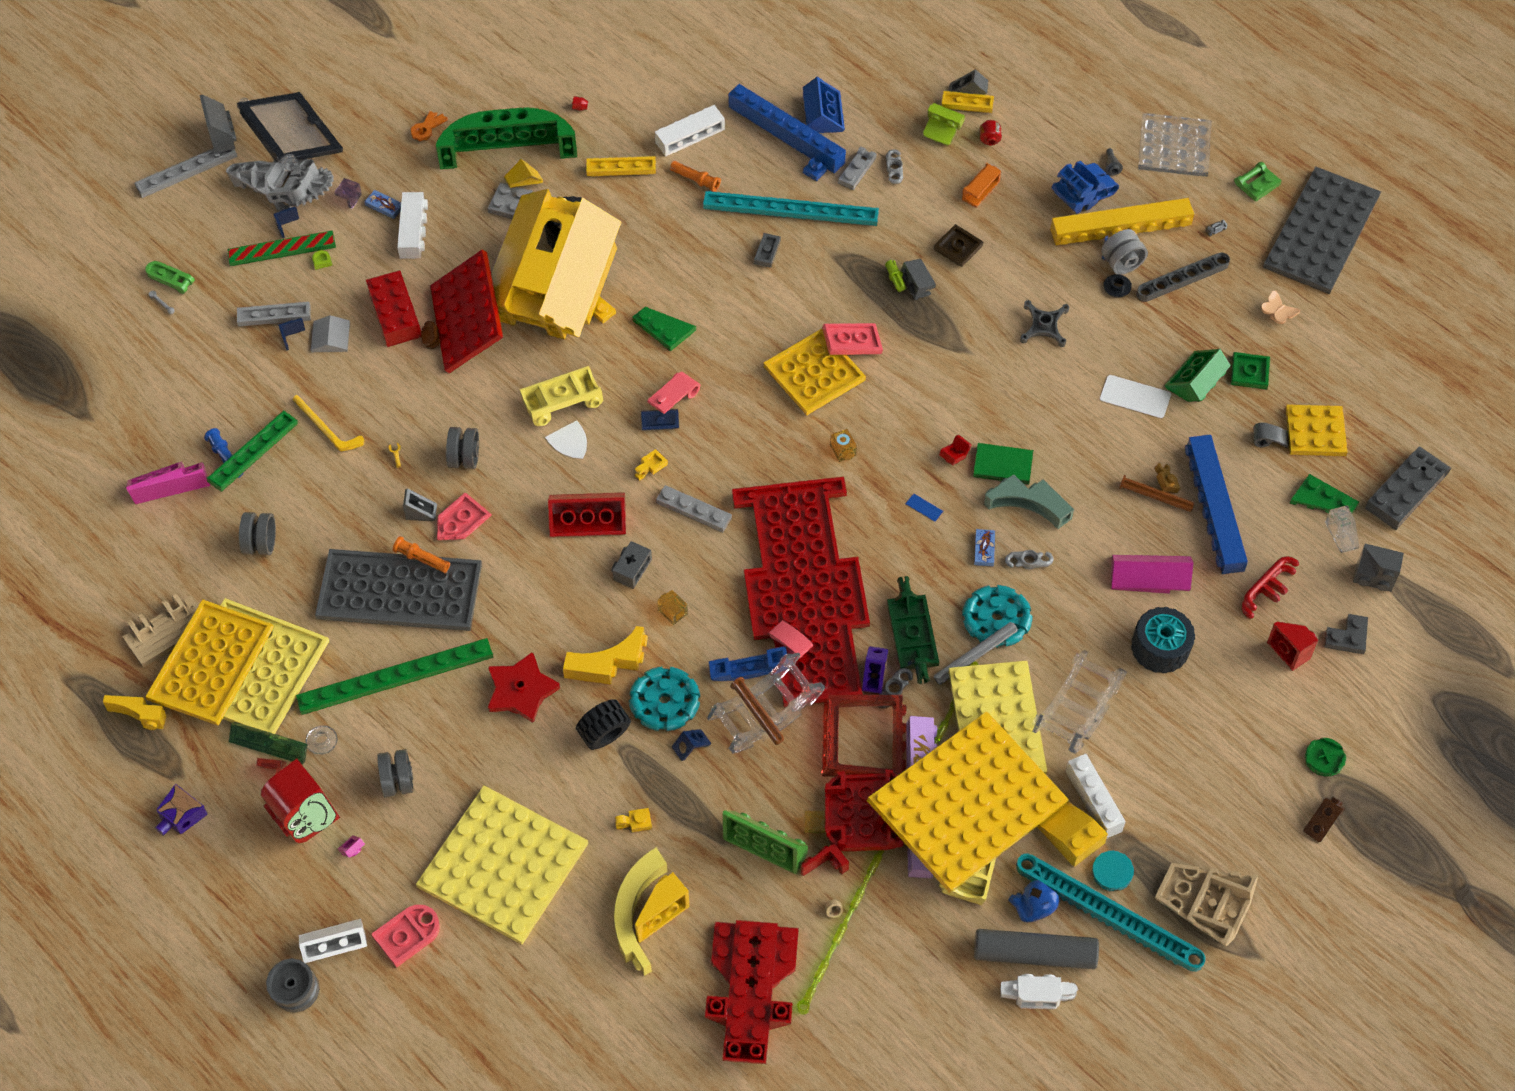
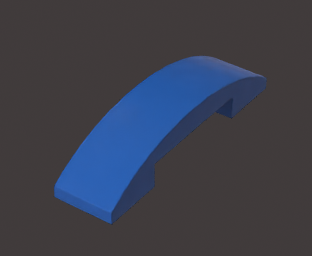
(747, 667)

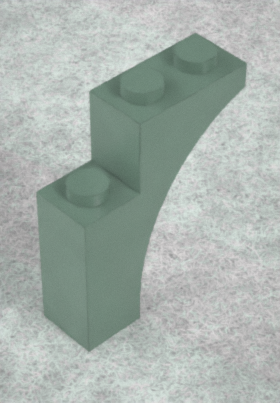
(1038, 498)

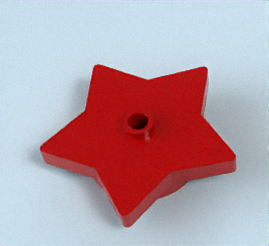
(520, 688)

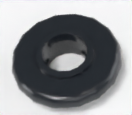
(1116, 291)

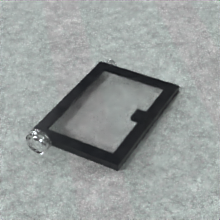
(288, 128)

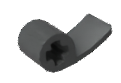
(1266, 433)

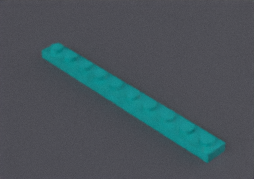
(791, 208)

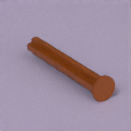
(1156, 494)
(757, 710)

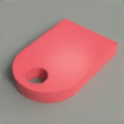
(407, 934)

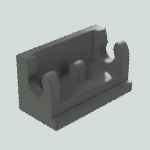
(917, 278)

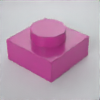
(351, 846)

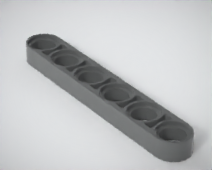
(1181, 274)

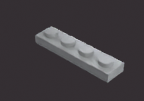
(273, 313)
(694, 508)

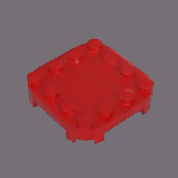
(851, 819)

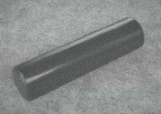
(1036, 949)

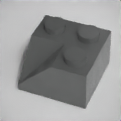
(1378, 567)

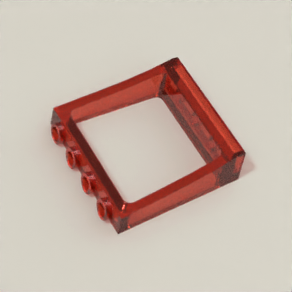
(831, 707)

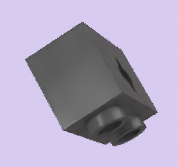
(631, 564)

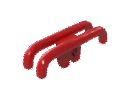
(1267, 583)

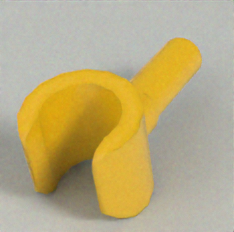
(396, 455)

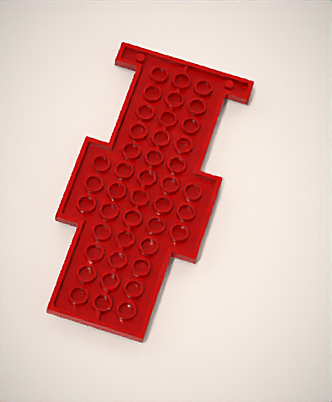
(806, 581)

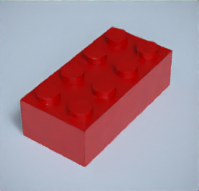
(393, 308)

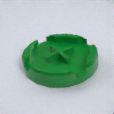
(1325, 757)

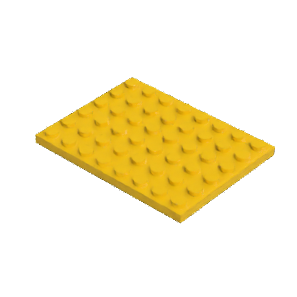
(967, 801)

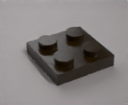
(958, 245)

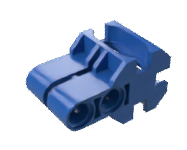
(1083, 185)

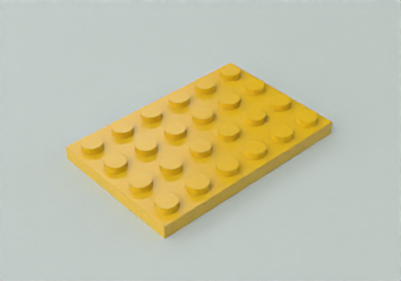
(209, 662)

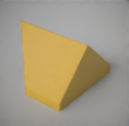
(522, 174)

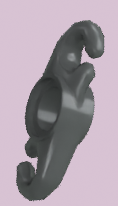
(895, 679)

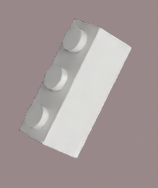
(332, 941)

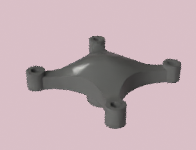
(1045, 323)

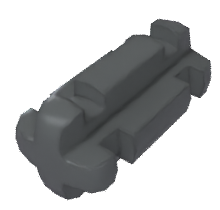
(1216, 227)

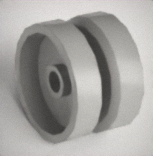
(1124, 251)

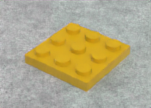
(1316, 430)

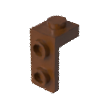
(1324, 818)

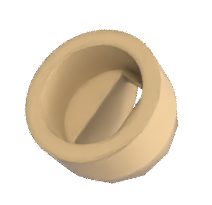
(833, 913)

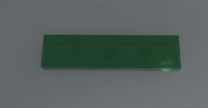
(267, 742)

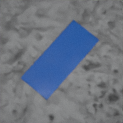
(924, 507)

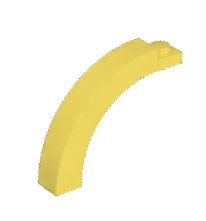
(634, 884)

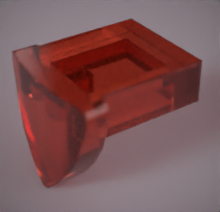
(271, 764)

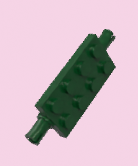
(912, 631)

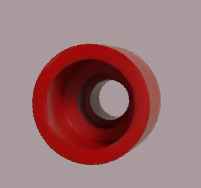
(579, 103)

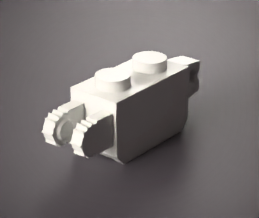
(1038, 991)

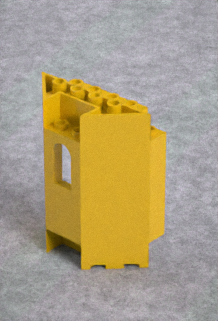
(559, 286)

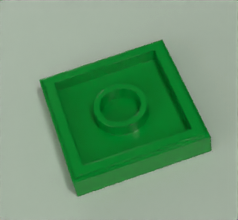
(1250, 370)

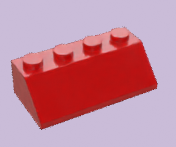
(587, 514)

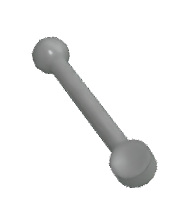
(152, 294)

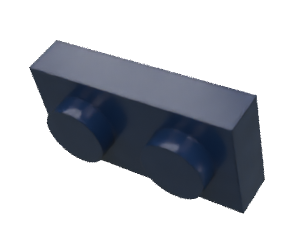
(657, 420)

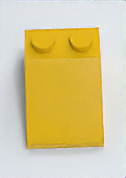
(1073, 833)
(664, 904)

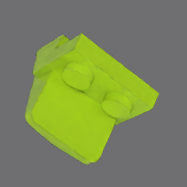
(942, 124)

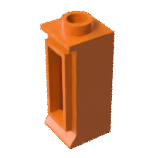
(981, 185)

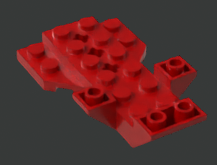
(751, 1011)

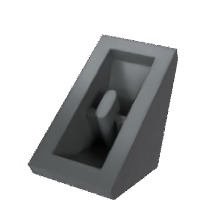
(418, 507)

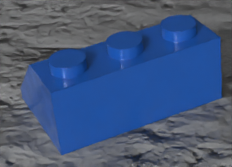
(823, 107)

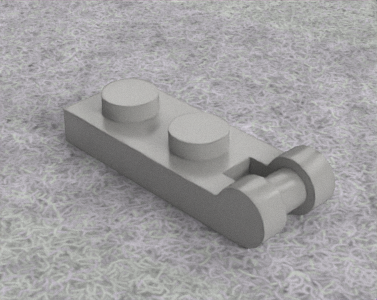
(857, 168)

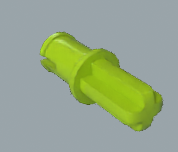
(895, 275)

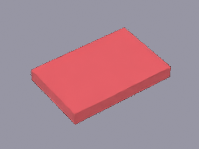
(852, 339)

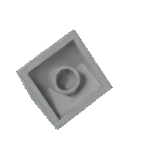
(330, 335)

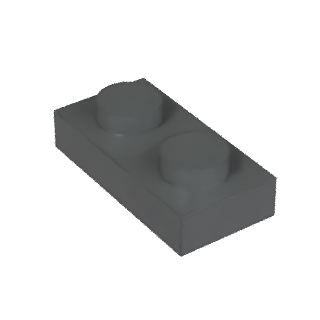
(767, 250)

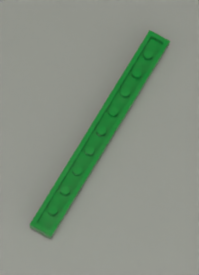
(394, 676)

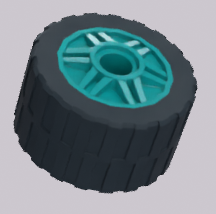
(1162, 639)

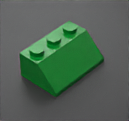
(1198, 375)

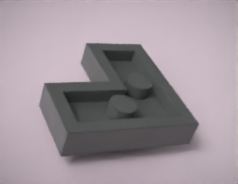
(1351, 639)

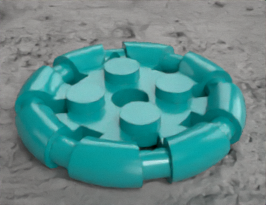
(996, 605)
(660, 688)

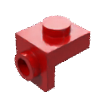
(956, 451)

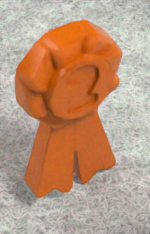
(423, 130)

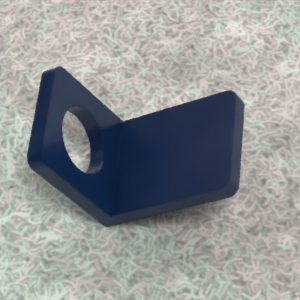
(284, 217)
(291, 327)
(692, 740)

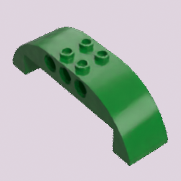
(505, 130)

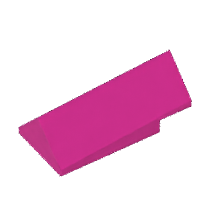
(167, 482)
(1151, 573)

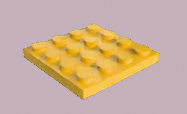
(812, 374)

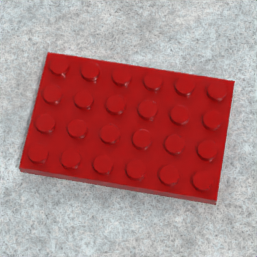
(466, 311)

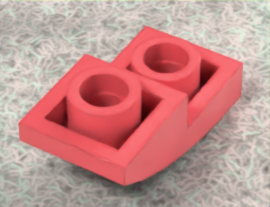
(791, 638)

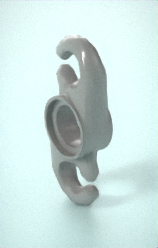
(894, 172)
(1038, 563)

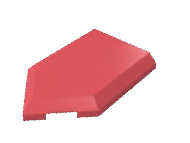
(461, 518)

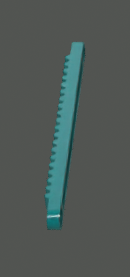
(1112, 913)

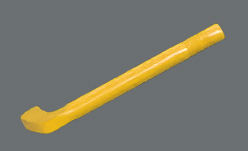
(339, 444)

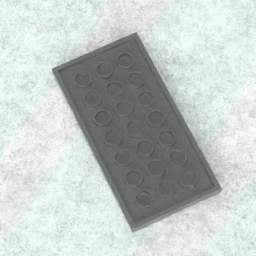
(1322, 230)
(398, 590)

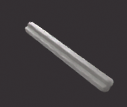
(978, 651)

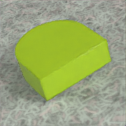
(321, 259)

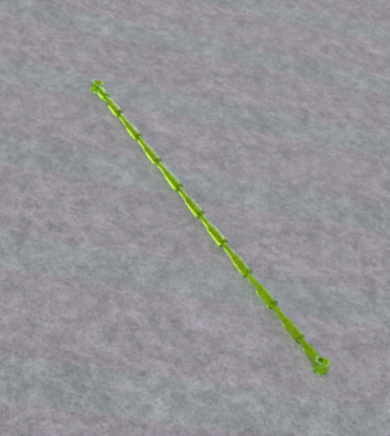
(858, 896)

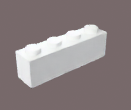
(689, 130)
(412, 225)
(1095, 795)

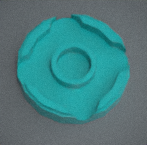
(1113, 870)

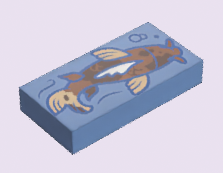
(383, 204)
(984, 547)

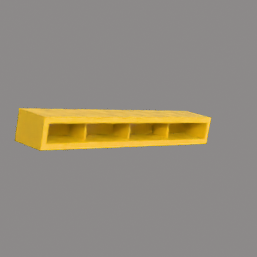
(1109, 222)

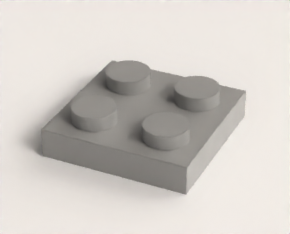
(506, 200)

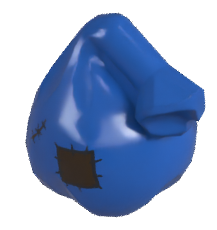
(1035, 902)

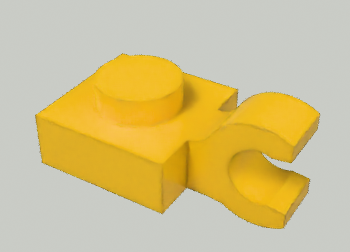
(651, 462)
(638, 820)

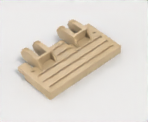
(162, 637)

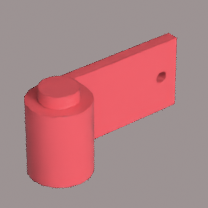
(674, 391)

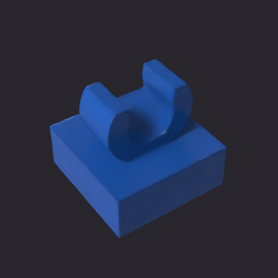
(815, 169)

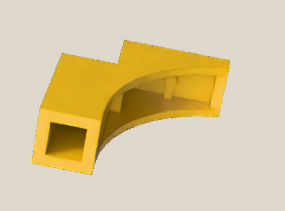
(603, 665)

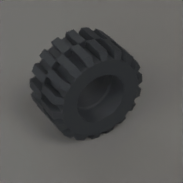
(603, 724)

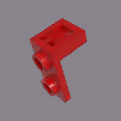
(830, 853)

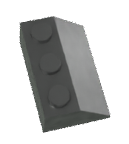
(218, 124)

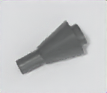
(1113, 166)

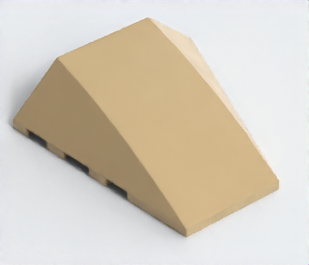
(1208, 898)

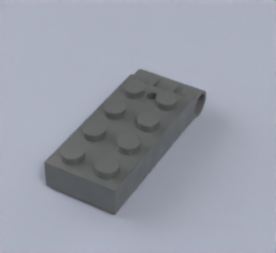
(1407, 487)

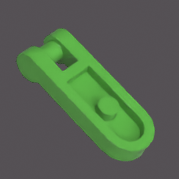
(169, 276)

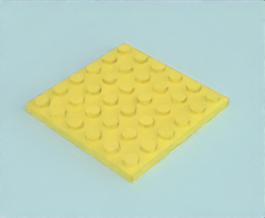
(276, 673)
(502, 864)

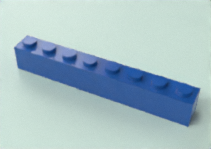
(786, 128)
(1216, 504)

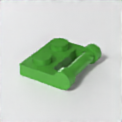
(1261, 185)

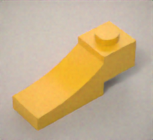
(150, 716)

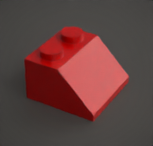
(1292, 643)

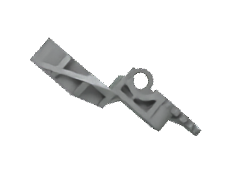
(265, 177)

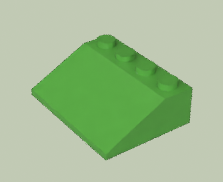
(763, 841)

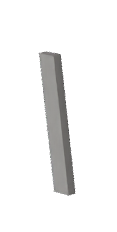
(183, 171)

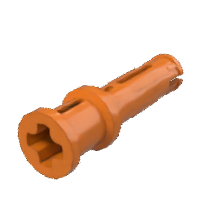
(701, 178)
(413, 551)

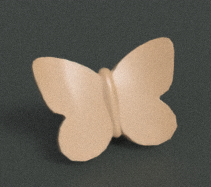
(1277, 310)

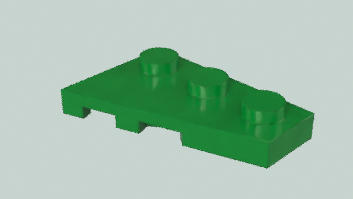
(663, 328)
(1320, 495)

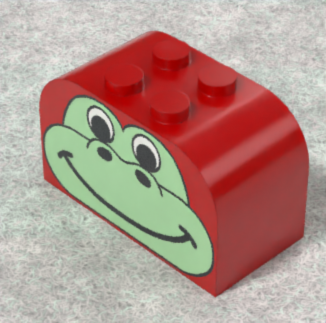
(297, 803)

